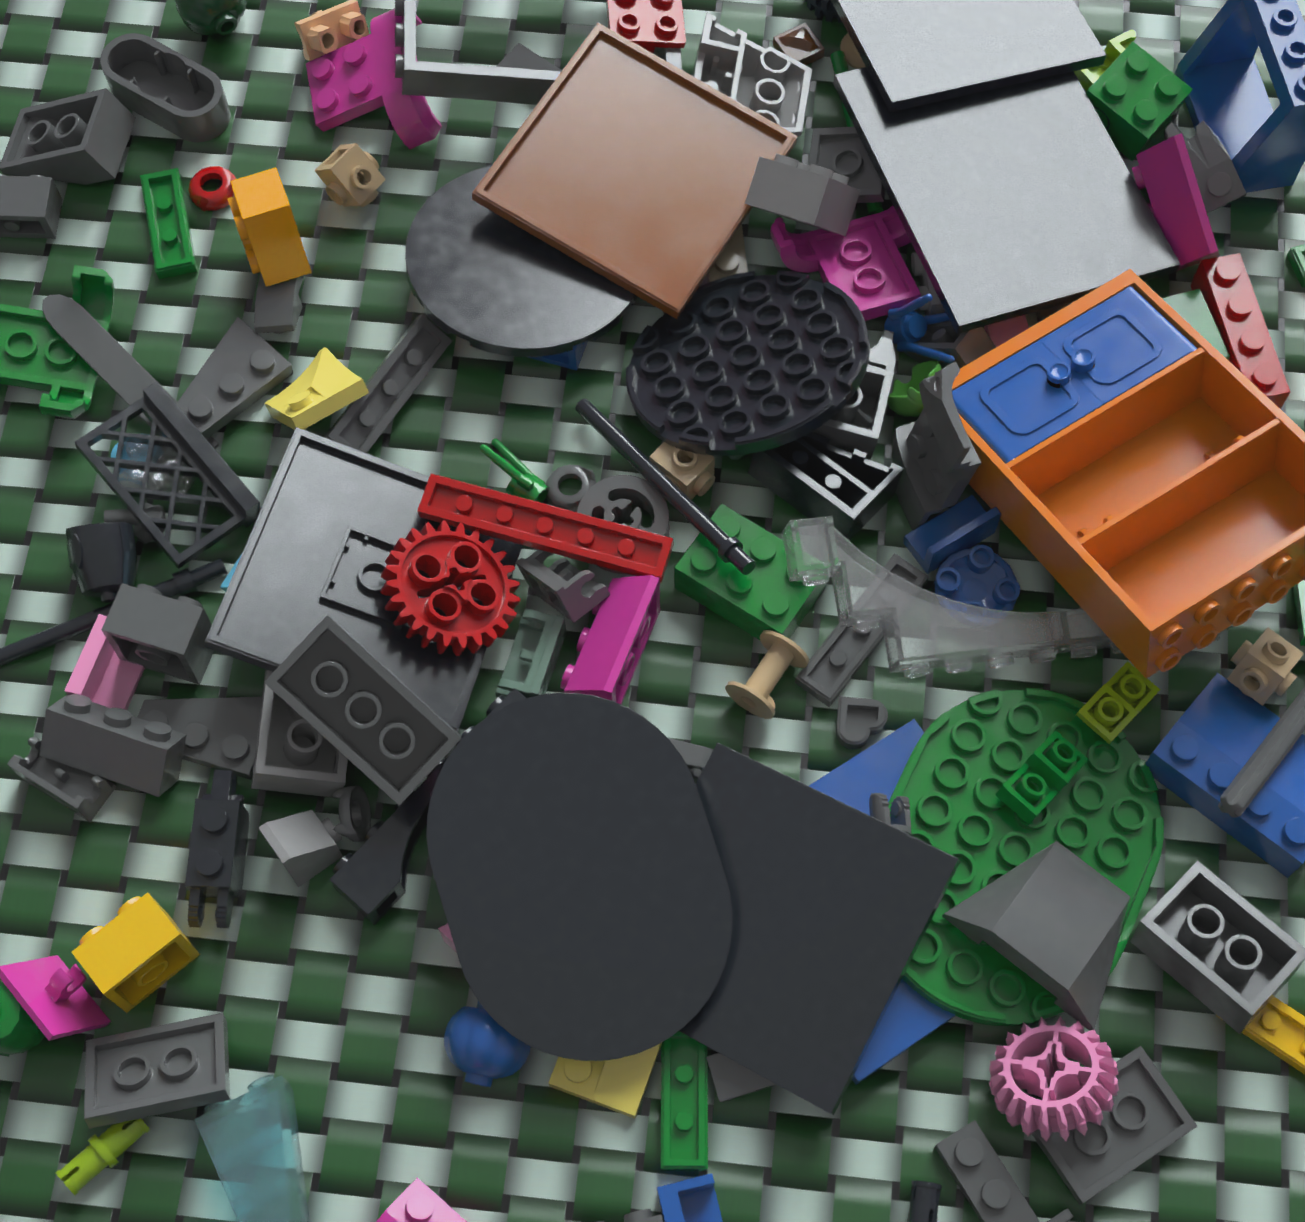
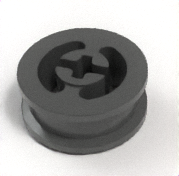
(613, 500)

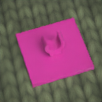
(53, 996)

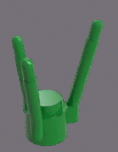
(523, 481)

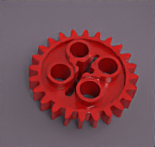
(437, 555)

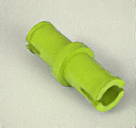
(101, 1153)

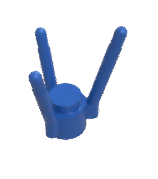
(911, 326)

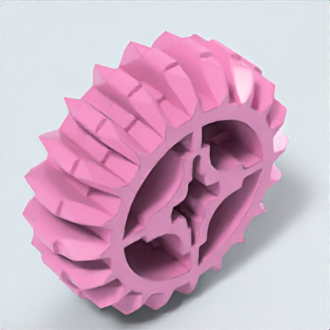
(1074, 1091)

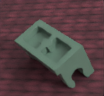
(533, 654)

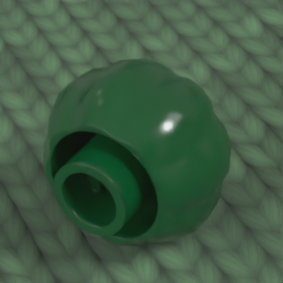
(211, 16)

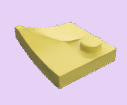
(317, 392)
(608, 1083)

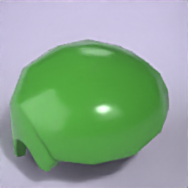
(906, 397)

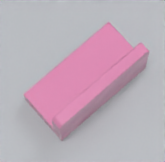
(102, 674)

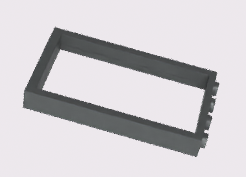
(472, 81)

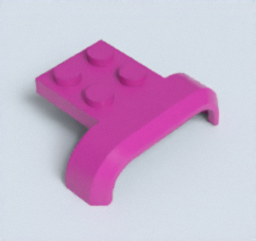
(363, 79)
(860, 264)

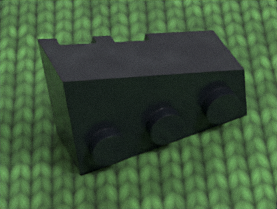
(827, 481)

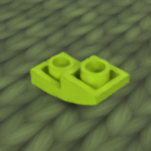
(1118, 702)

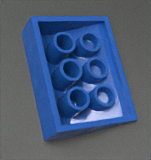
(1208, 752)

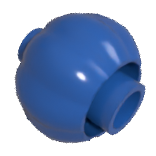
(482, 1046)

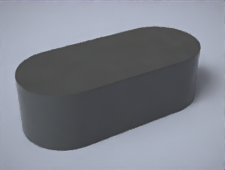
(165, 87)

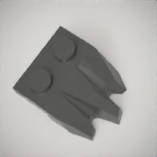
(1212, 167)

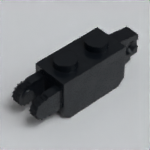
(217, 850)

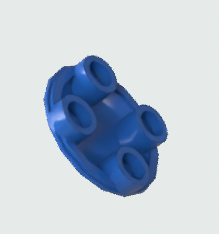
(978, 579)

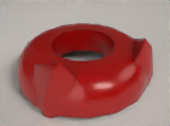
(211, 200)

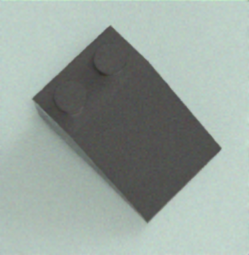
(70, 139)

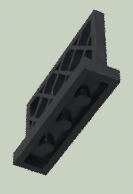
(194, 451)

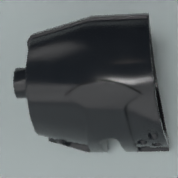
(102, 558)

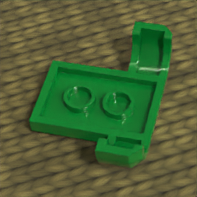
(41, 360)

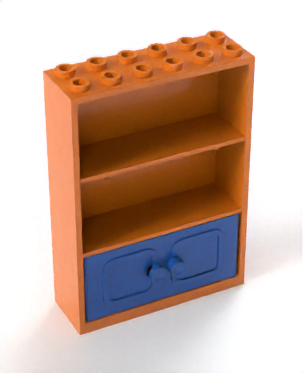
(1139, 470)

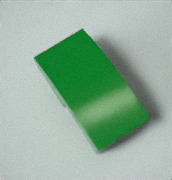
(1041, 777)

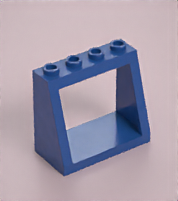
(1231, 96)

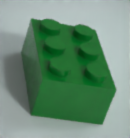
(749, 601)

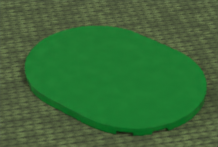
(1101, 816)

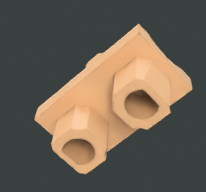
(331, 29)

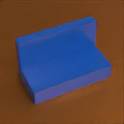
(951, 532)

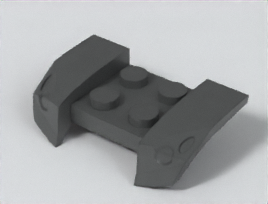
(933, 452)

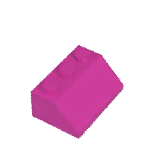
(1176, 200)
(615, 640)

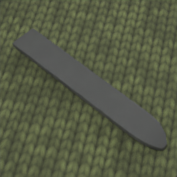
(100, 351)

